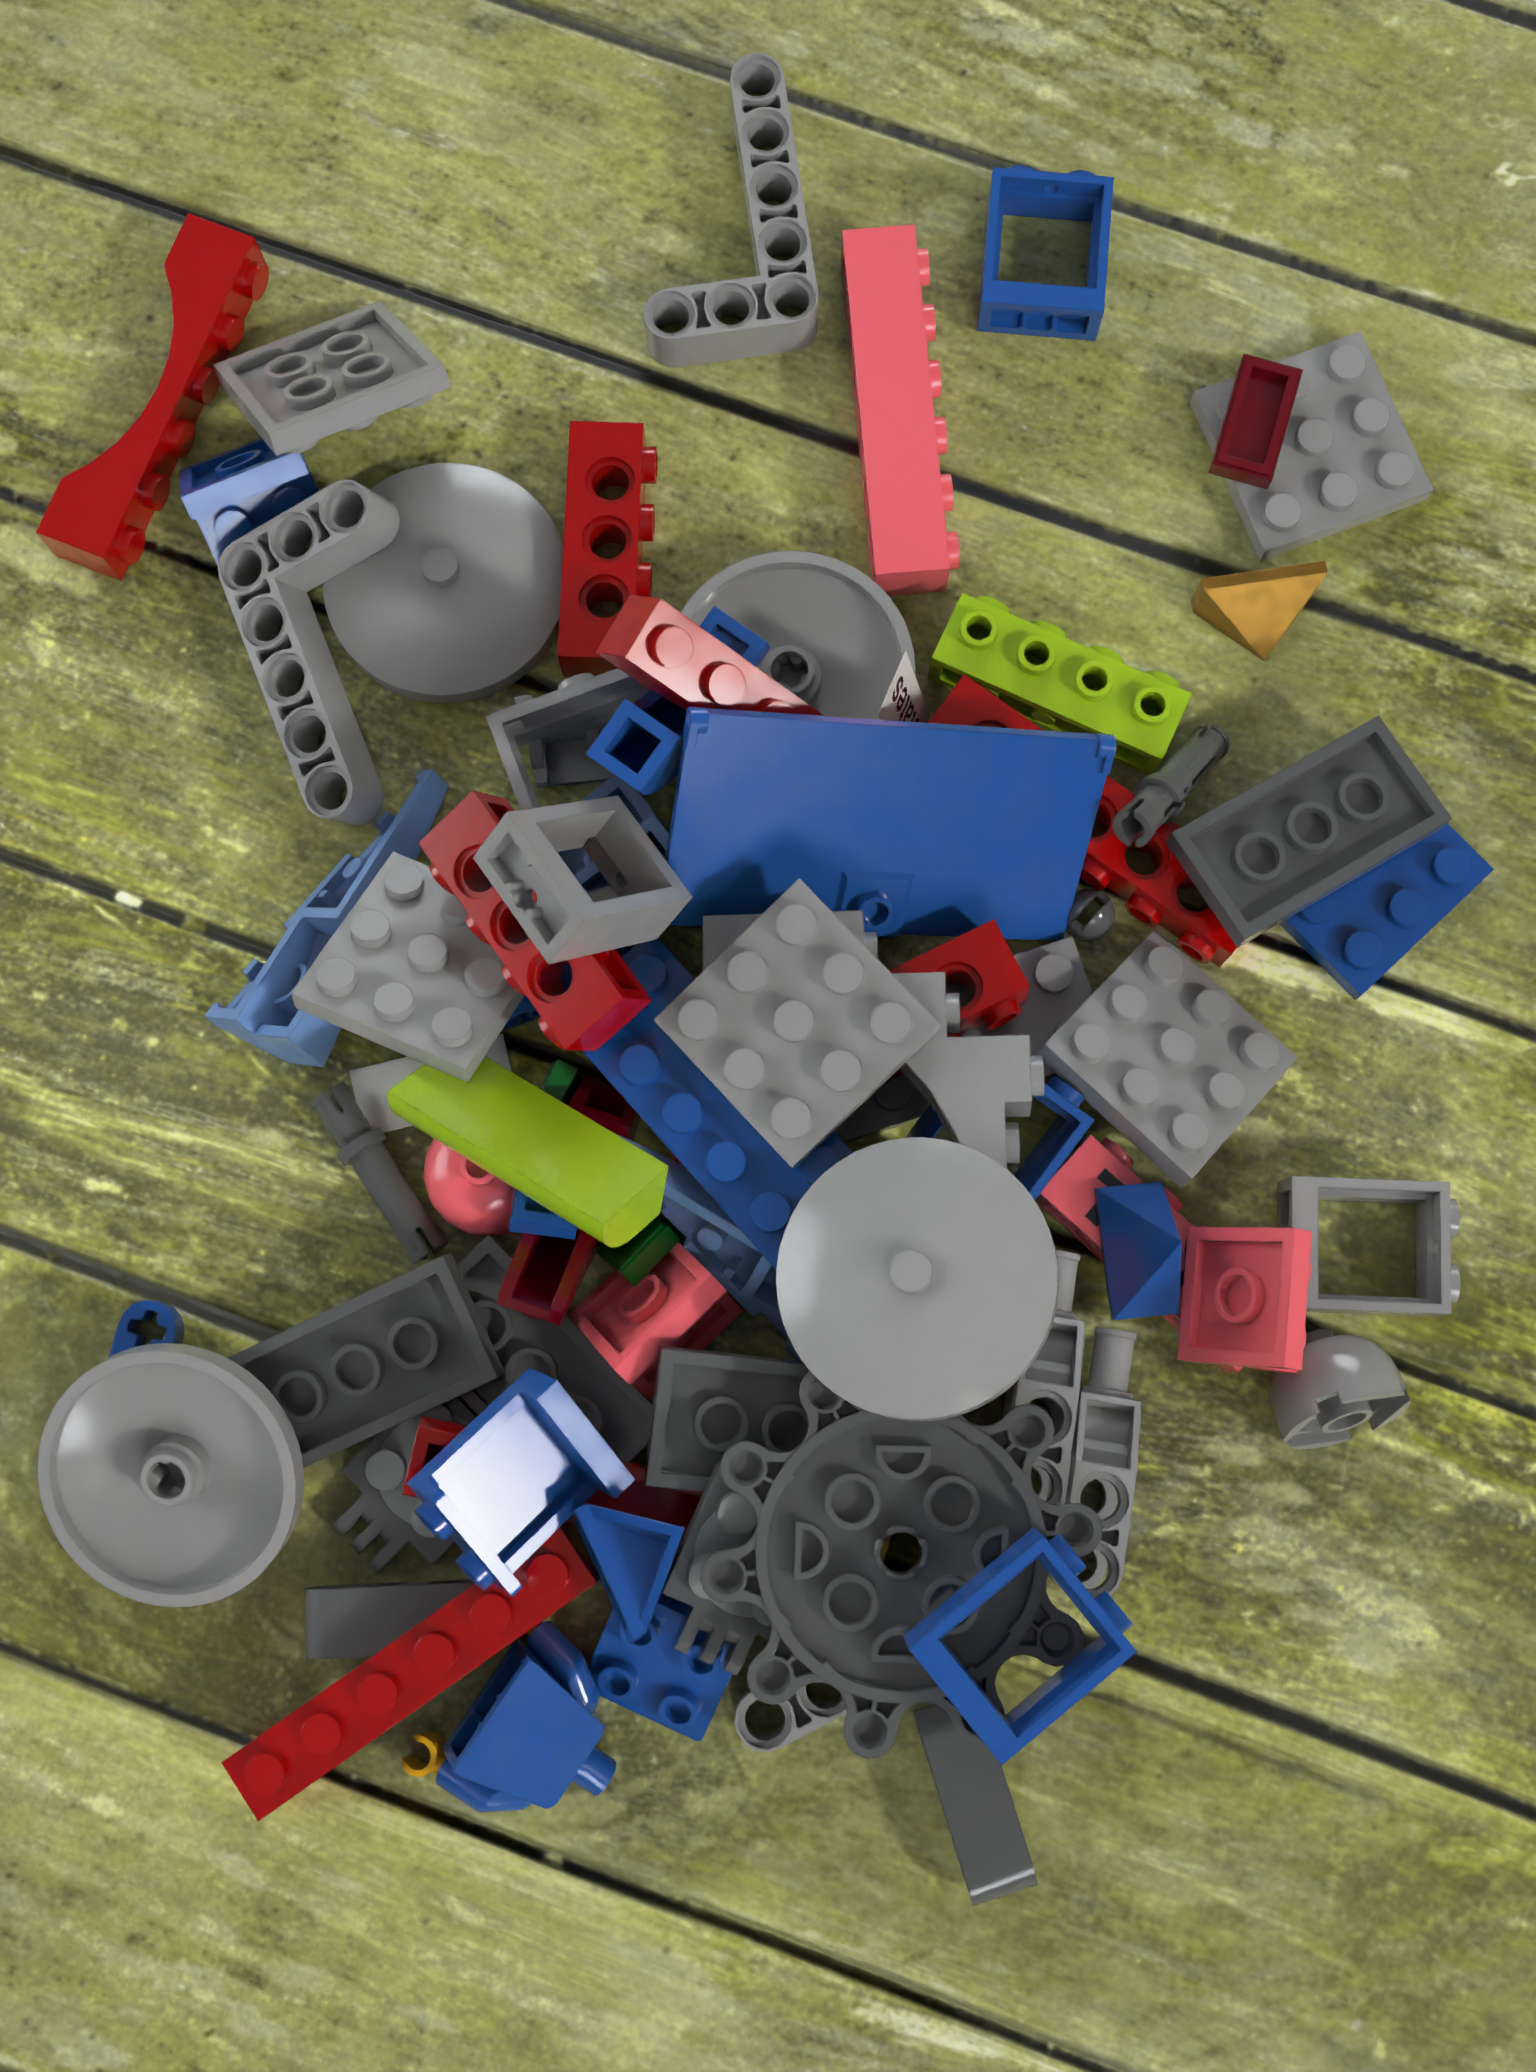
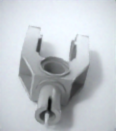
(1055, 1382)
(1107, 1451)

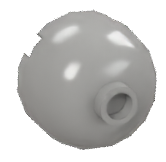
(1338, 1388)

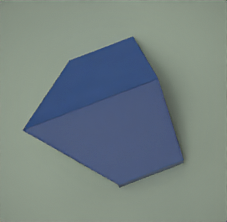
(630, 1559)

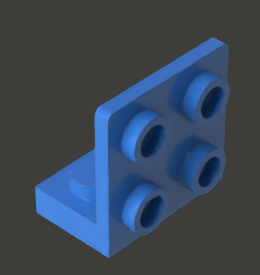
(656, 1678)

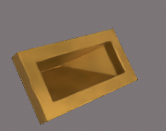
(1257, 604)

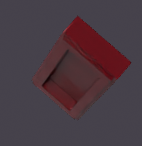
(1255, 421)

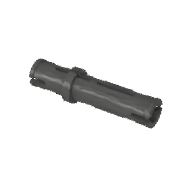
(1162, 793)
(365, 1152)

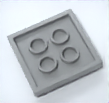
(331, 378)
(1340, 454)
(411, 974)
(797, 1023)
(1167, 1057)

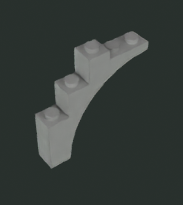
(963, 1078)

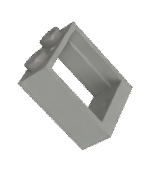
(564, 920)
(1435, 1224)

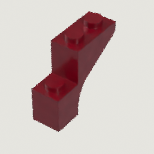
(548, 1268)

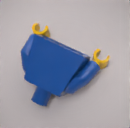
(524, 1731)

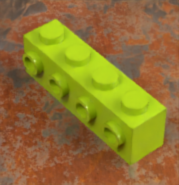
(1060, 681)

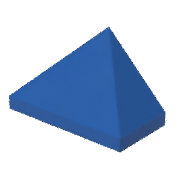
(1139, 1250)

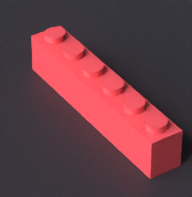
(896, 410)

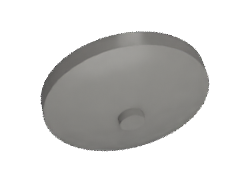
(460, 591)
(826, 626)
(917, 1279)
(170, 1475)

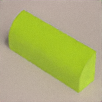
(537, 1147)

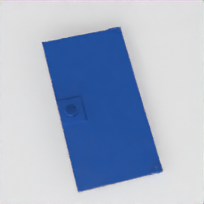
(886, 819)

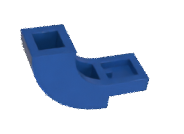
(645, 736)

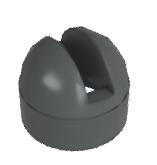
(1099, 923)

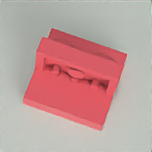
(1245, 1297)
(670, 1307)

